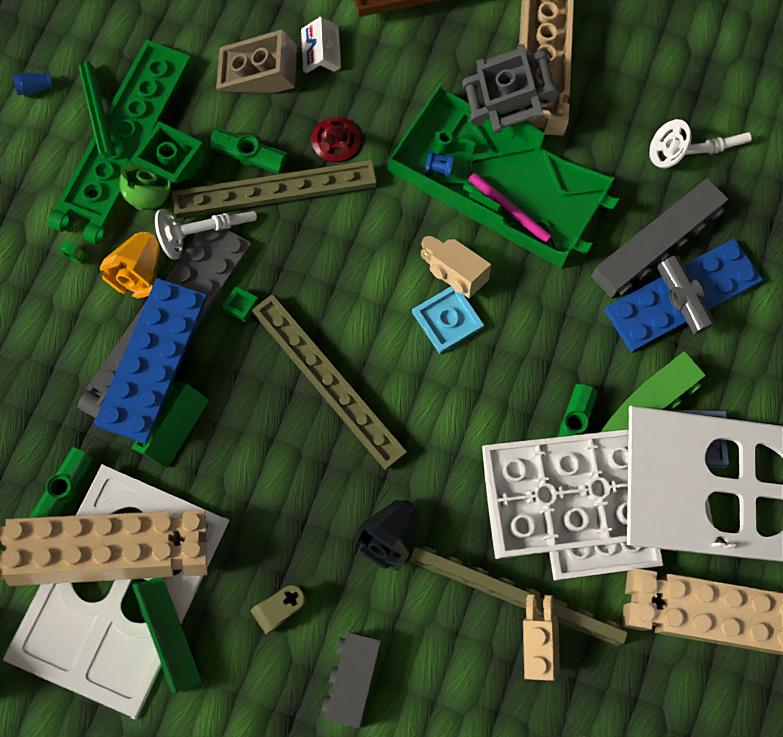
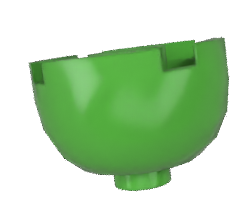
(143, 187)

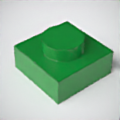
(240, 304)

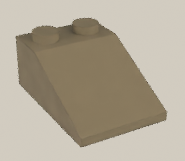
(258, 64)

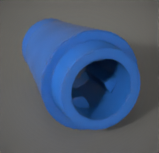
(31, 83)

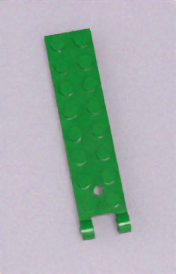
(130, 120)

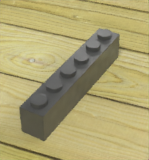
(659, 238)

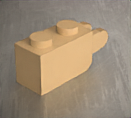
(455, 265)
(541, 641)

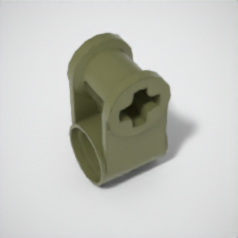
(274, 610)

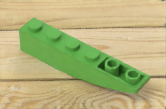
(660, 390)

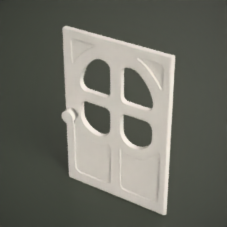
(672, 483)
(94, 644)

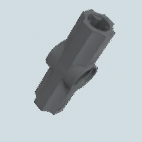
(686, 295)

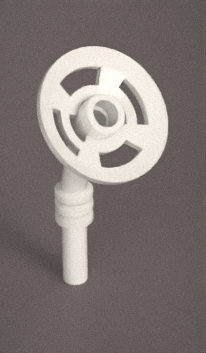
(676, 146)
(172, 232)

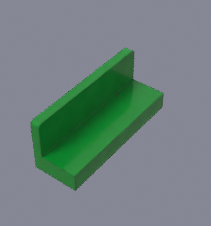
(174, 423)

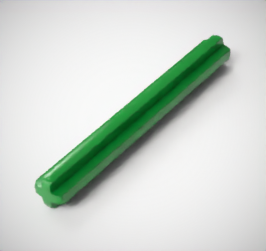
(96, 110)

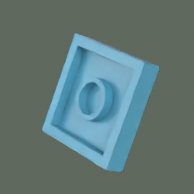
(447, 319)

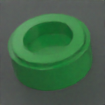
(72, 252)

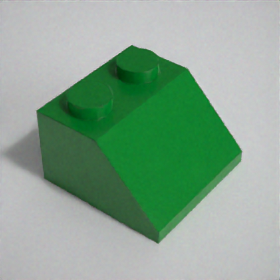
(170, 153)

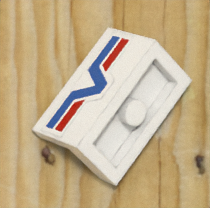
(321, 45)

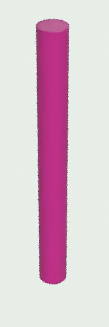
(510, 208)

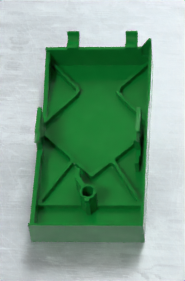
(541, 185)

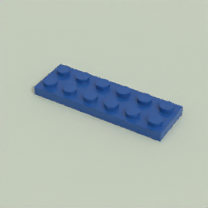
(649, 312)
(151, 361)

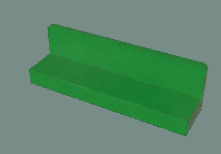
(167, 634)

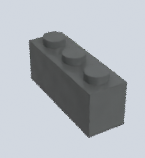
(351, 680)

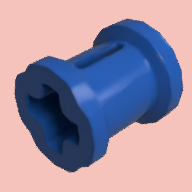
(439, 163)

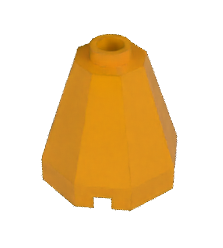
(133, 265)

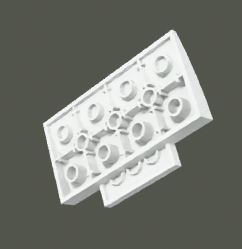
(565, 501)

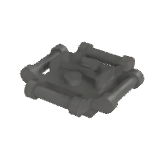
(508, 86)

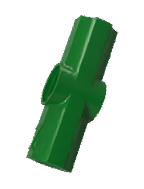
(235, 145)
(578, 410)
(71, 472)

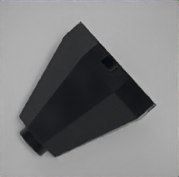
(389, 534)

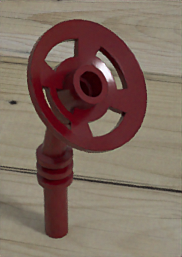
(333, 138)

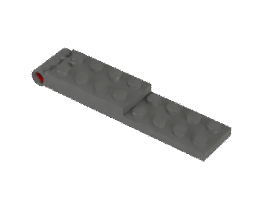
(202, 268)

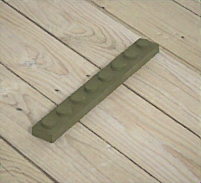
(273, 189)
(329, 382)
(505, 590)

